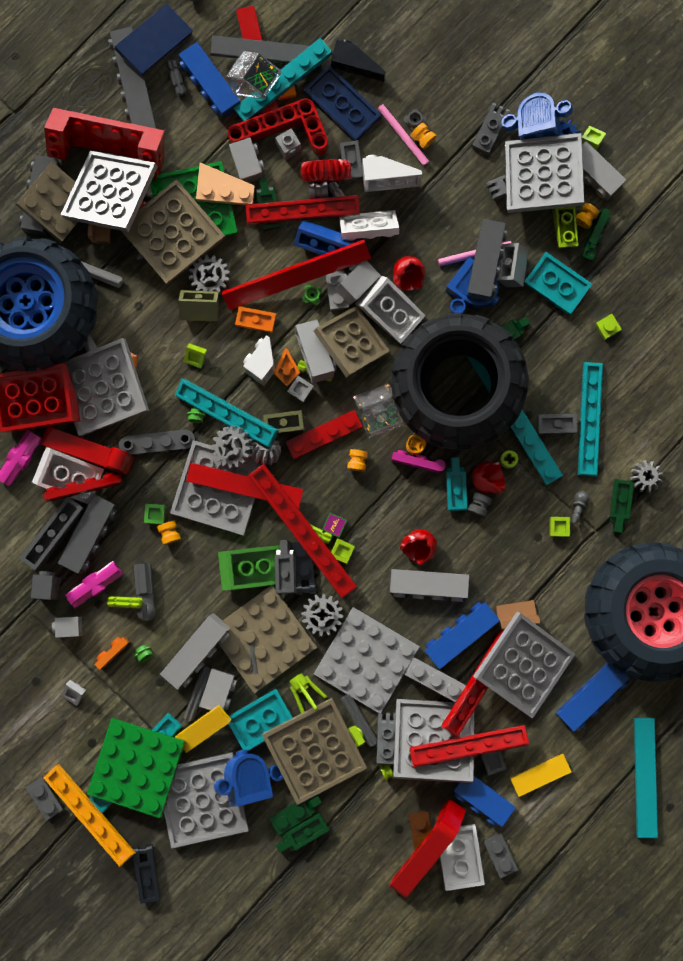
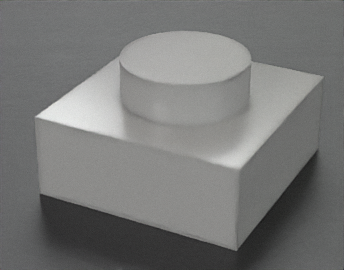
(300, 389)
(73, 692)

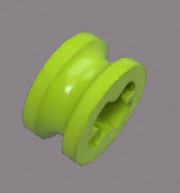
(505, 463)
(386, 771)

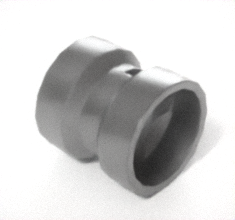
(318, 190)

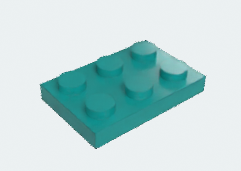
(557, 283)
(258, 718)

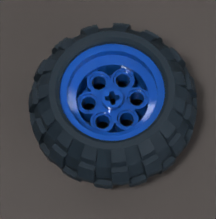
(65, 321)

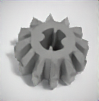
(263, 454)
(640, 480)

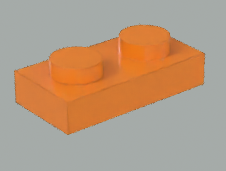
(255, 319)
(105, 658)

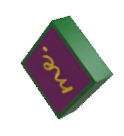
(334, 525)

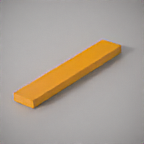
(89, 815)

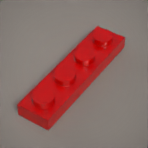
(324, 434)
(74, 489)

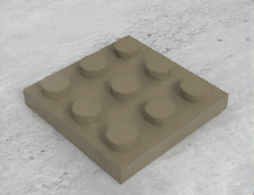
(47, 199)
(351, 341)

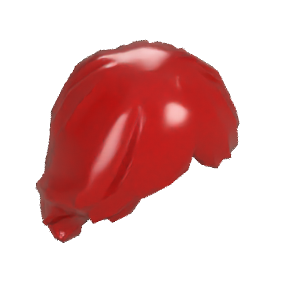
(408, 273)
(488, 478)
(419, 546)

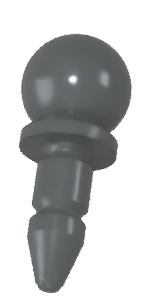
(580, 501)

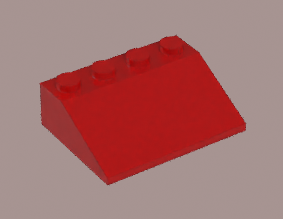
(37, 399)

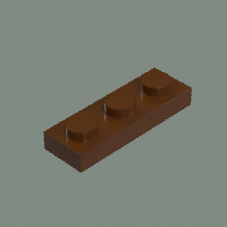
(420, 829)

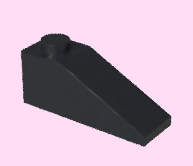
(353, 60)

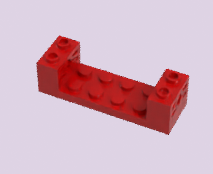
(102, 134)

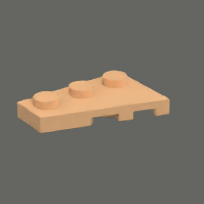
(222, 188)

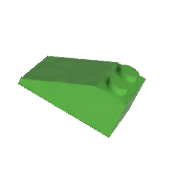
(247, 567)

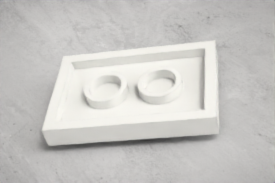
(369, 225)
(462, 860)

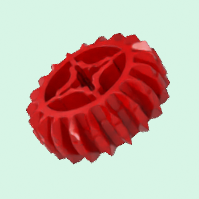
(326, 170)

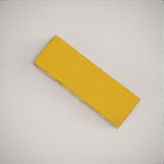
(204, 728)
(540, 775)

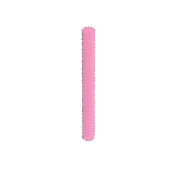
(403, 135)
(459, 257)

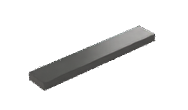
(272, 51)

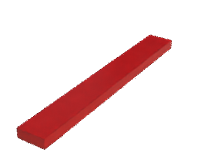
(296, 275)
(302, 530)

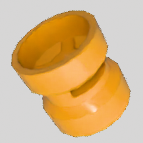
(423, 135)
(586, 216)
(417, 442)
(357, 460)
(168, 532)

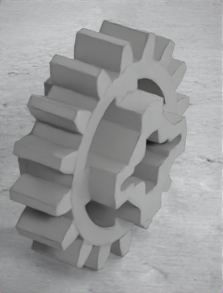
(212, 269)
(235, 445)
(321, 624)

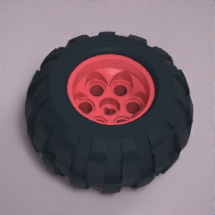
(613, 599)

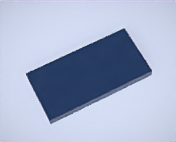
(153, 39)
(342, 103)

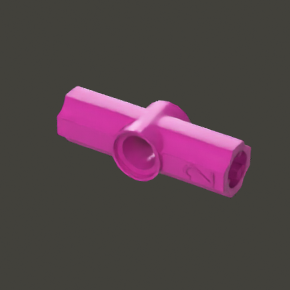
(19, 457)
(94, 584)

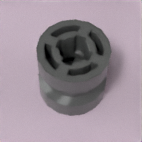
(481, 500)

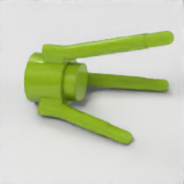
(299, 684)

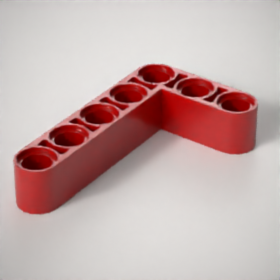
(282, 124)
(112, 459)
(430, 849)

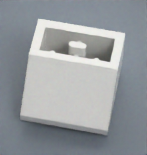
(260, 363)

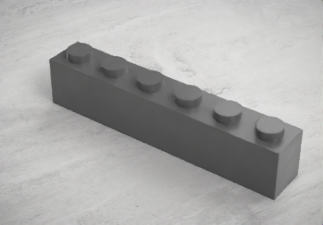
(134, 85)

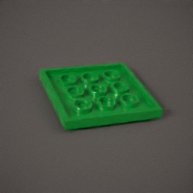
(219, 213)
(136, 767)

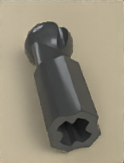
(144, 590)

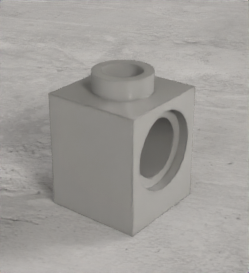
(288, 144)
(67, 627)

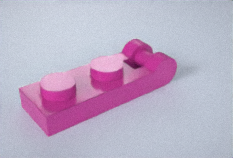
(419, 461)

